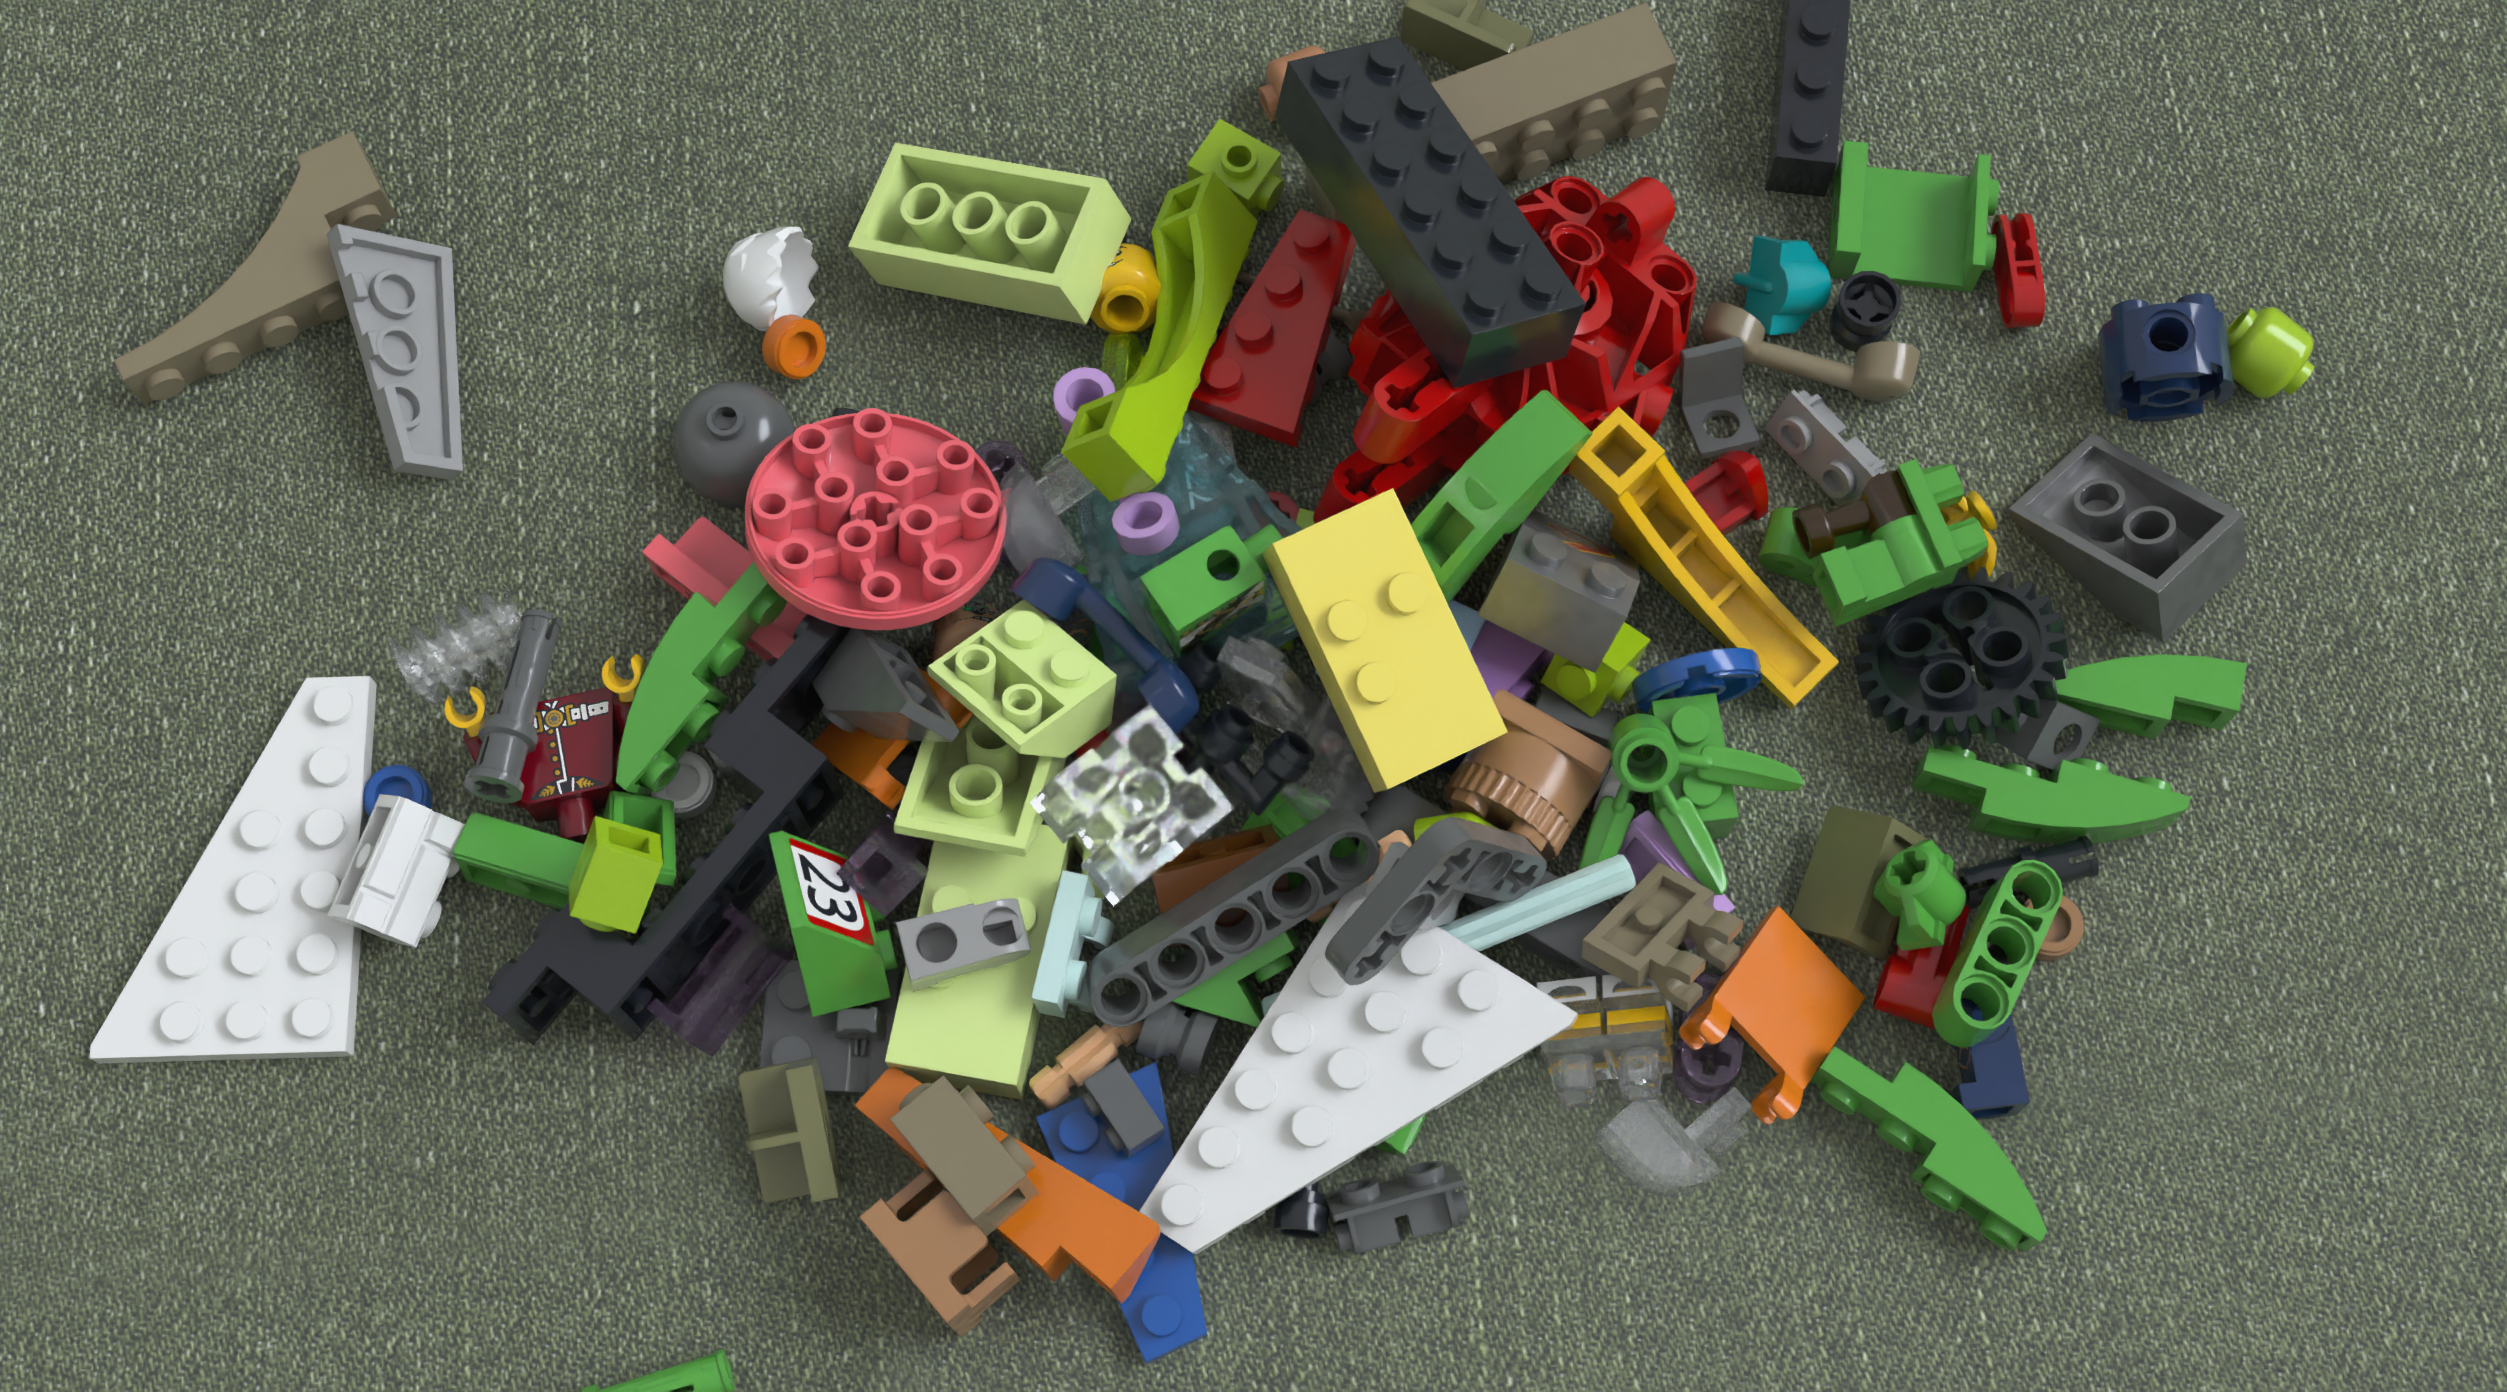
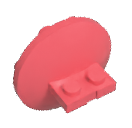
(874, 520)

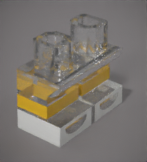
(1614, 1037)

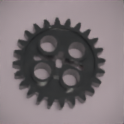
(1930, 688)

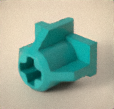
(1784, 284)

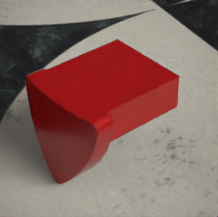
(1731, 490)

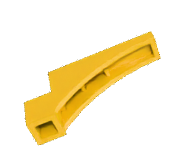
(1691, 559)

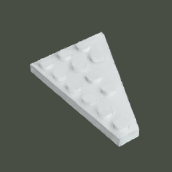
(249, 944)
(1346, 1072)

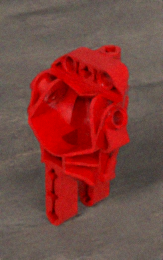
(1634, 310)

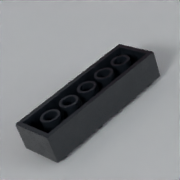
(1428, 211)

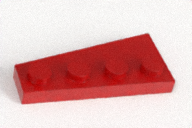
(1272, 344)

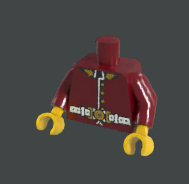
(574, 751)

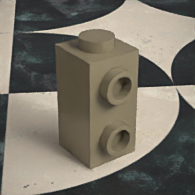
(963, 1154)

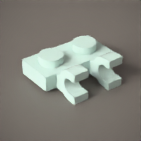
(1073, 920)

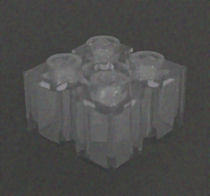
(1140, 769)

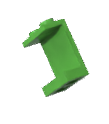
(1911, 223)

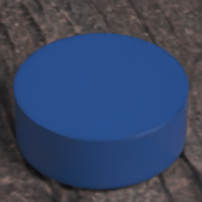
(397, 781)

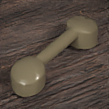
(1878, 374)

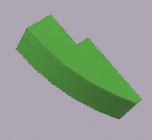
(2150, 690)

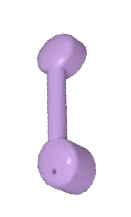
(1142, 521)

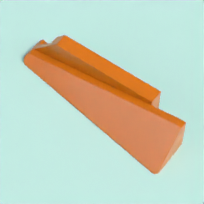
(1061, 1222)

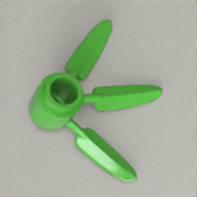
(1679, 816)

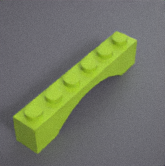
(1198, 249)

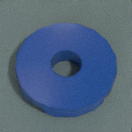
(1718, 671)

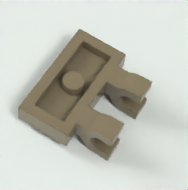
(1648, 926)

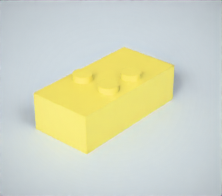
(1384, 641)

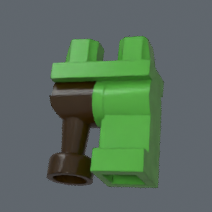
(1908, 539)

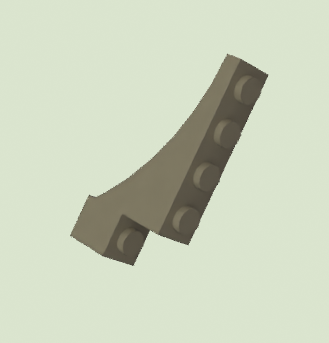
(279, 287)

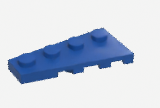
(1166, 1299)

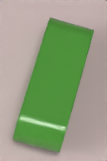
(2014, 930)

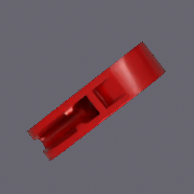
(2018, 271)

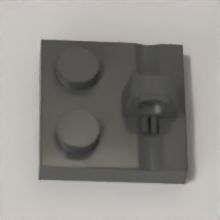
(847, 1042)

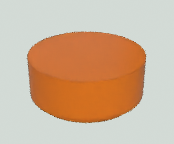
(794, 346)

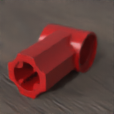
(1916, 977)

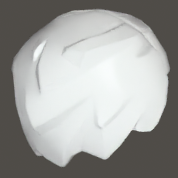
(770, 276)

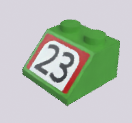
(831, 928)

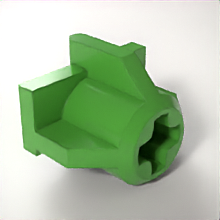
(1922, 892)

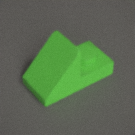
(1229, 991)

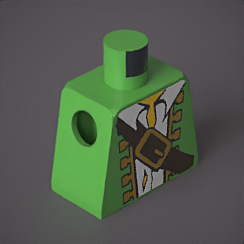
(1195, 605)

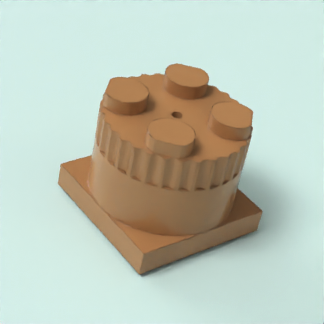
(1531, 777)

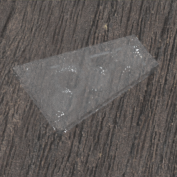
(1266, 686)

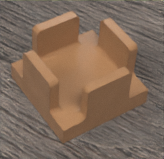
(940, 1250)

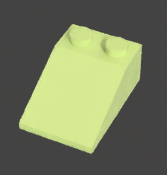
(975, 792)

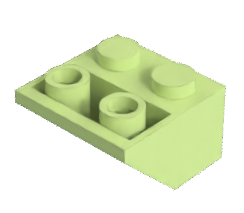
(1030, 683)

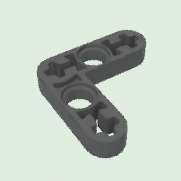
(1443, 859)

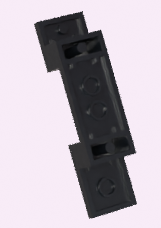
(791, 792)

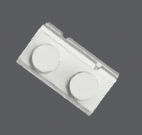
(398, 871)

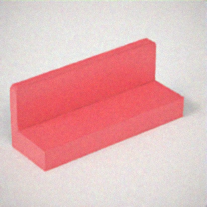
(710, 564)

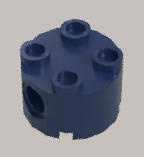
(2165, 358)

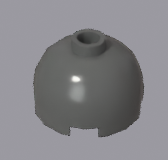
(726, 437)

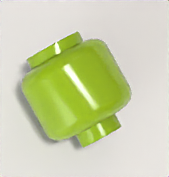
(2269, 352)

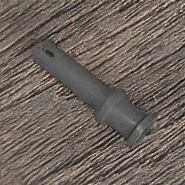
(510, 731)

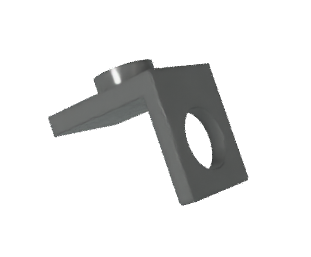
(1712, 387)
(2038, 735)

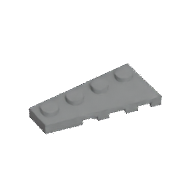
(406, 336)

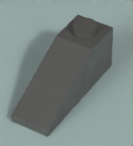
(881, 691)

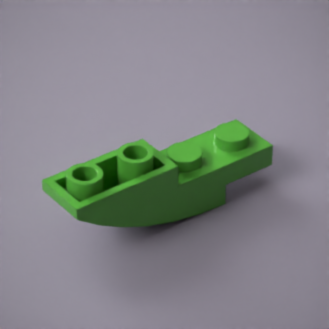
(1497, 489)
(677, 693)
(2071, 803)
(1959, 1157)

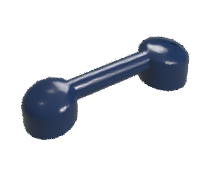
(1062, 590)

